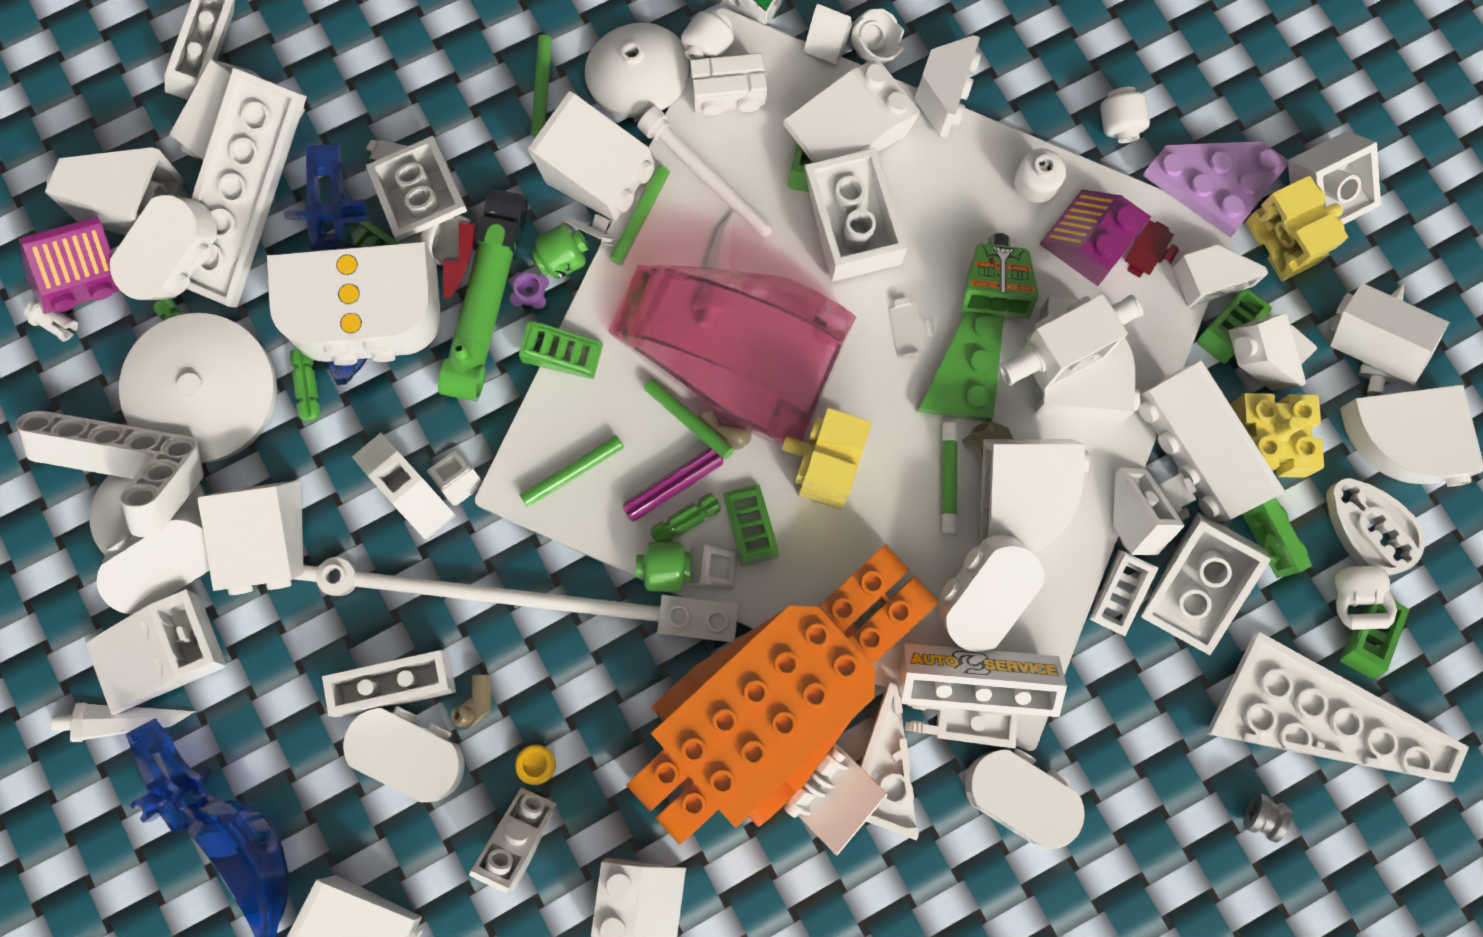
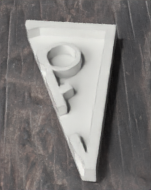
(889, 766)

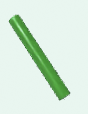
(541, 84)
(639, 215)
(689, 419)
(571, 471)

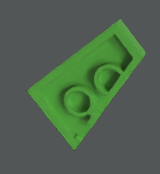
(969, 371)

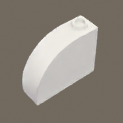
(1096, 392)
(1416, 435)
(1031, 488)

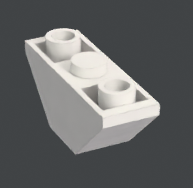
(947, 82)
(403, 486)
(514, 841)

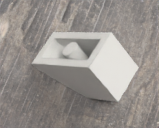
(1214, 273)
(1268, 352)
(1142, 513)

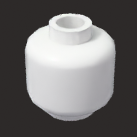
(707, 35)
(1125, 114)
(1040, 175)

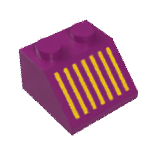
(1095, 233)
(68, 265)

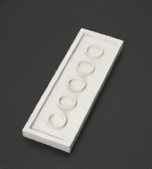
(242, 178)

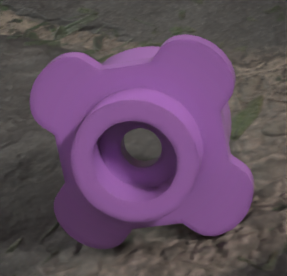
(522, 282)

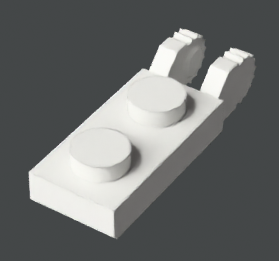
(970, 726)

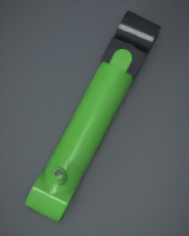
(498, 243)

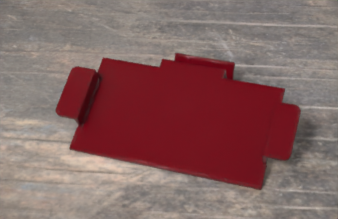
(1151, 249)

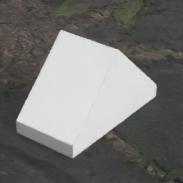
(828, 34)

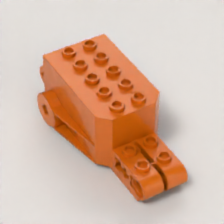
(775, 701)

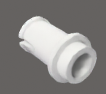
(53, 322)

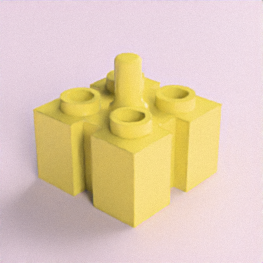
(1297, 227)
(1283, 431)
(830, 457)

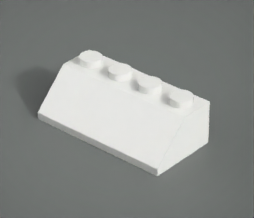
(1208, 443)

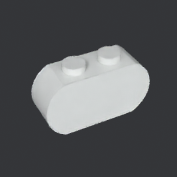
(163, 248)
(153, 566)
(989, 592)
(404, 754)
(1025, 798)

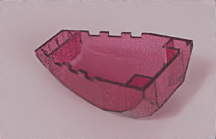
(737, 342)

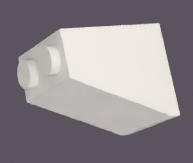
(201, 111)
(591, 158)
(112, 185)
(253, 536)
(637, 899)
(347, 910)

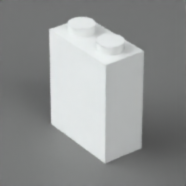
(1386, 333)

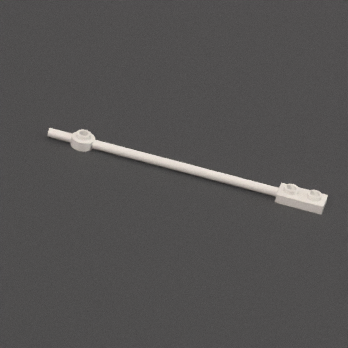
(675, 615)

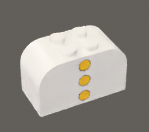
(356, 301)

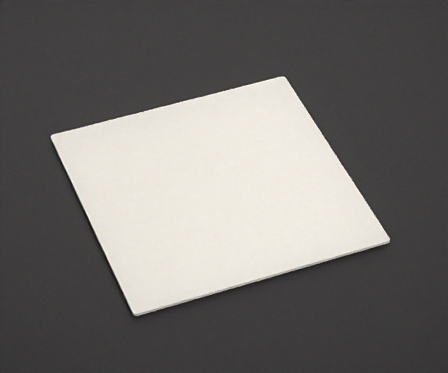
(947, 203)

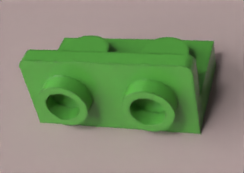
(1274, 532)

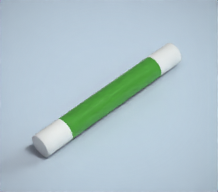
(949, 478)

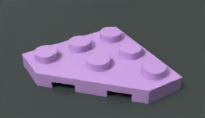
(1217, 178)

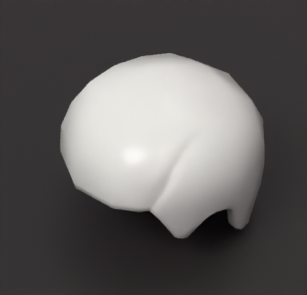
(877, 35)
(442, 239)

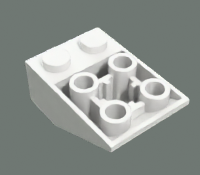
(155, 651)

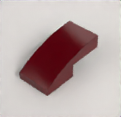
(456, 268)

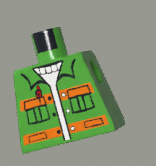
(1000, 280)

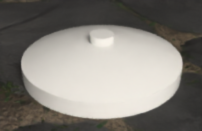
(200, 381)

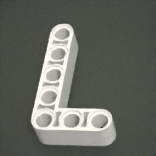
(160, 463)

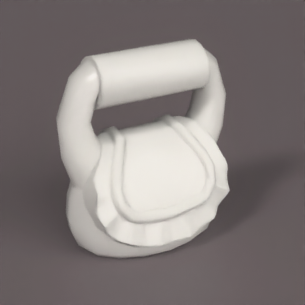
(1364, 587)

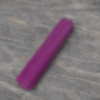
(672, 484)

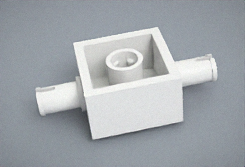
(1071, 341)

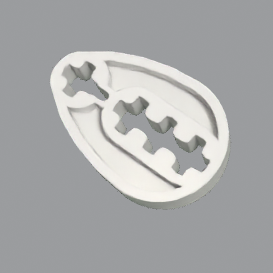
(1353, 517)

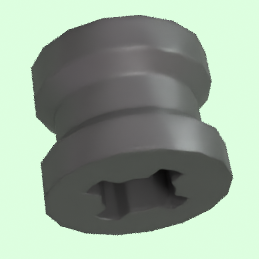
(1267, 817)

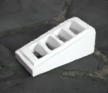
(1135, 598)

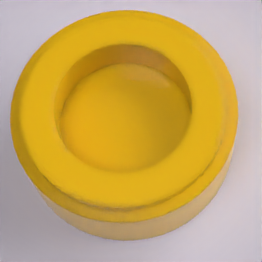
(535, 764)

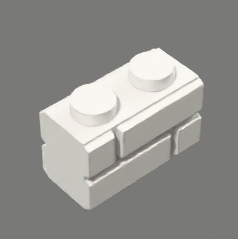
(728, 83)

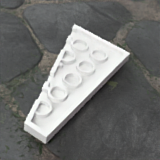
(1309, 710)

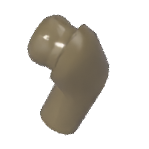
(734, 435)
(476, 707)

